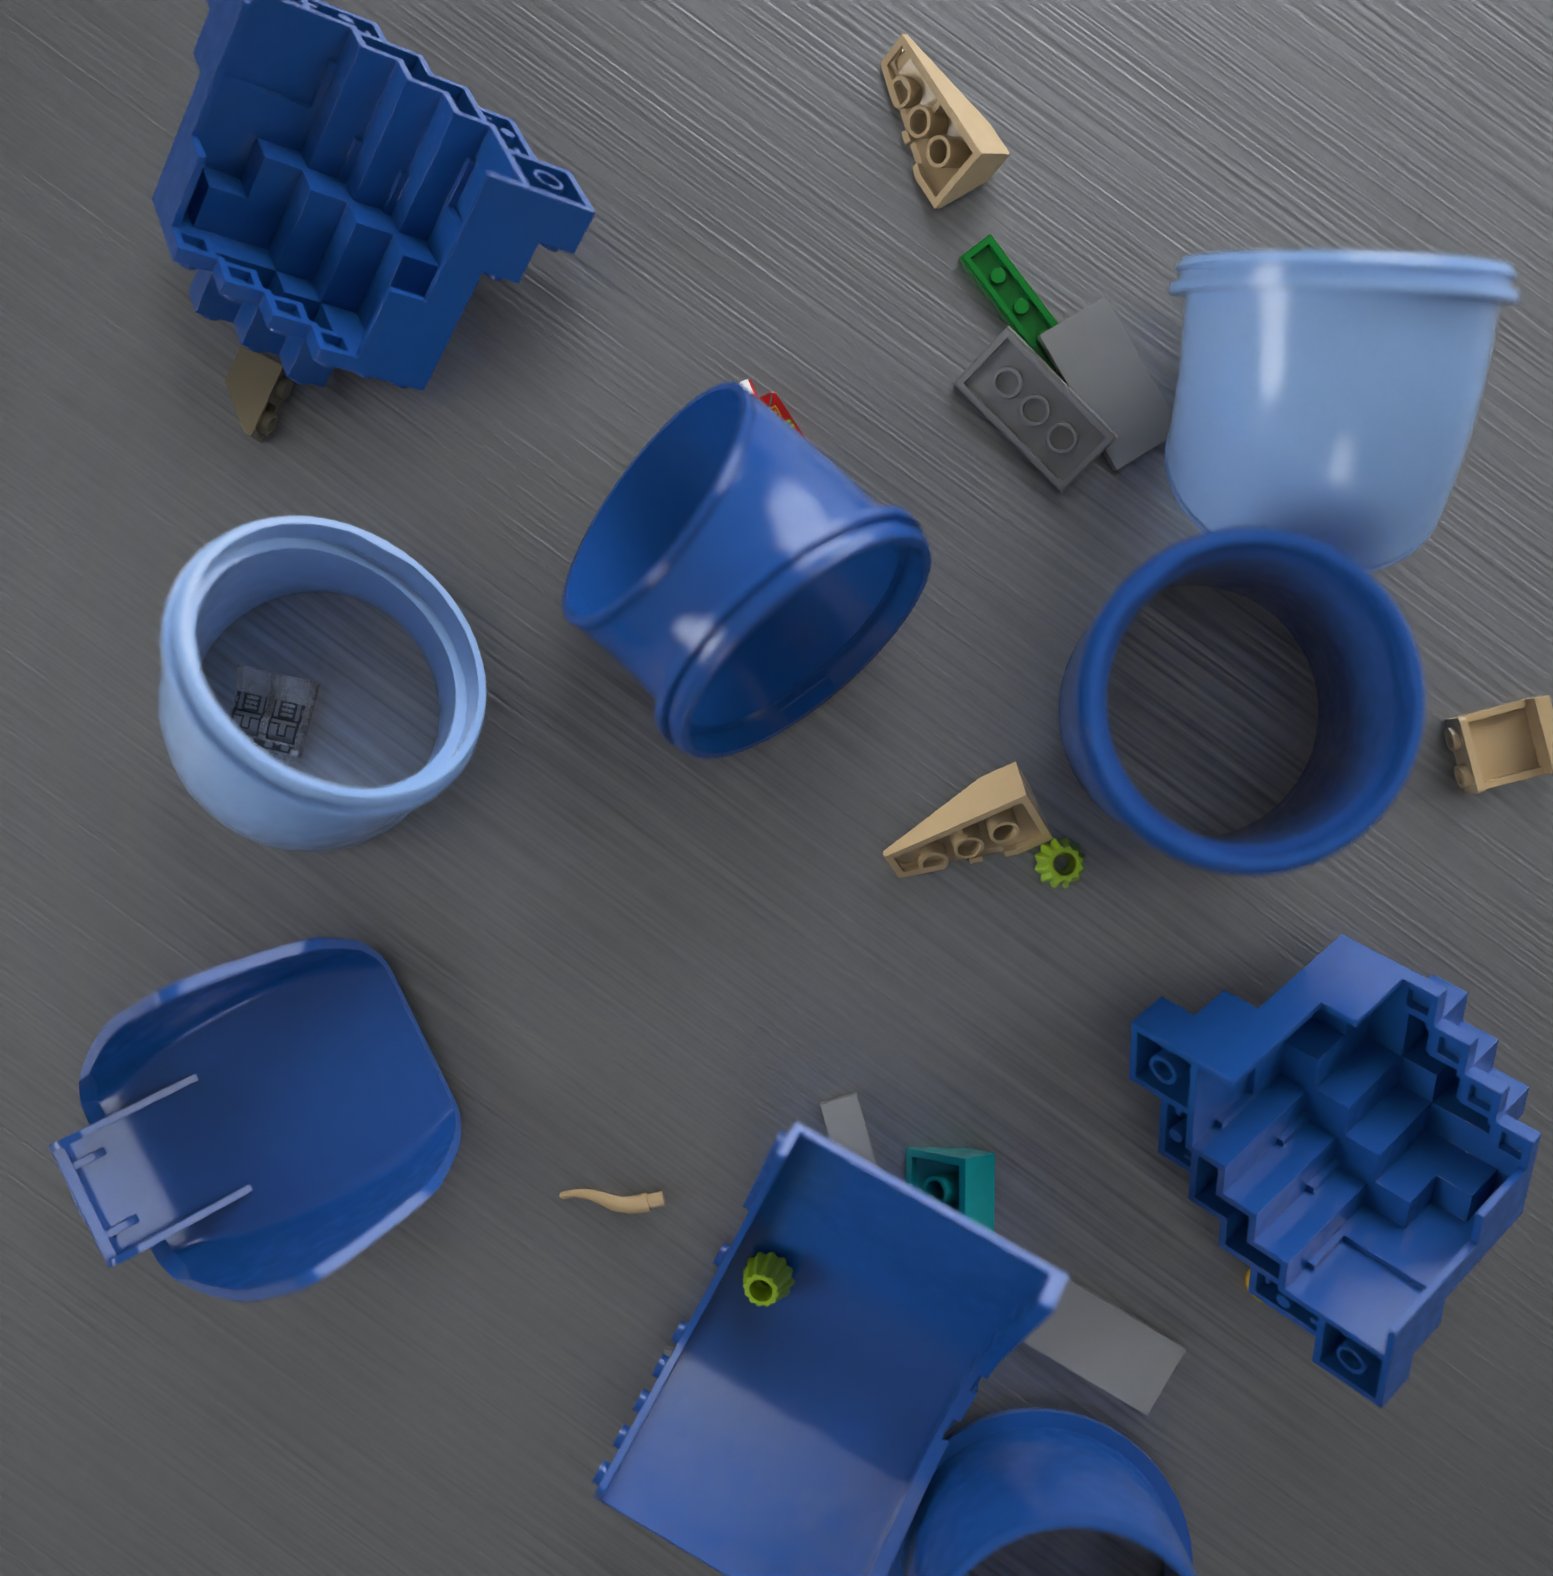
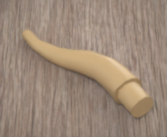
(628, 1204)

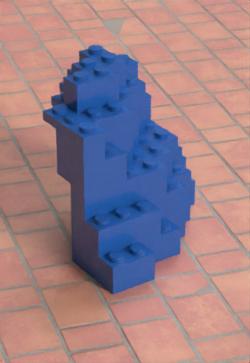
(347, 193)
(1344, 1148)

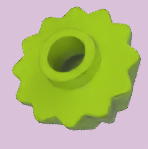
(1074, 866)
(767, 1279)

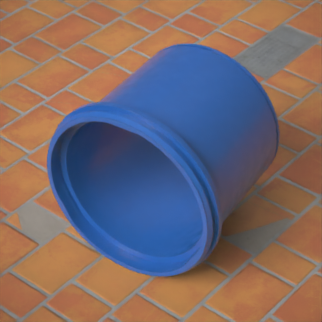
(1363, 677)
(1036, 1474)

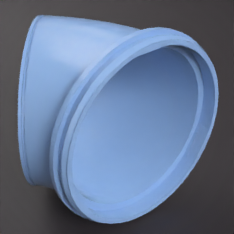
(1330, 391)
(235, 777)

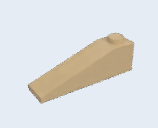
(947, 134)
(981, 820)

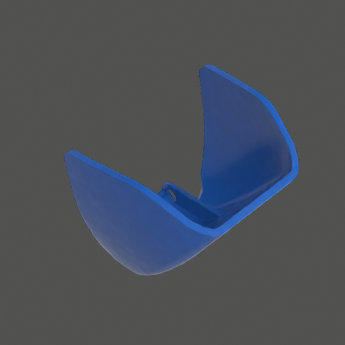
(260, 1121)

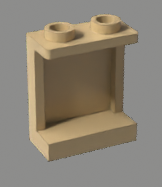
(1502, 743)

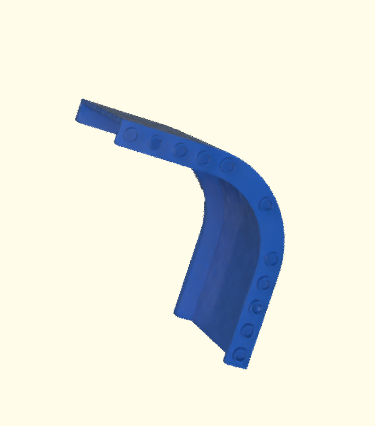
(819, 1420)

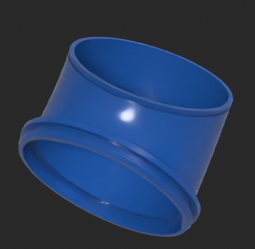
(741, 574)

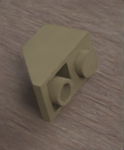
(256, 391)

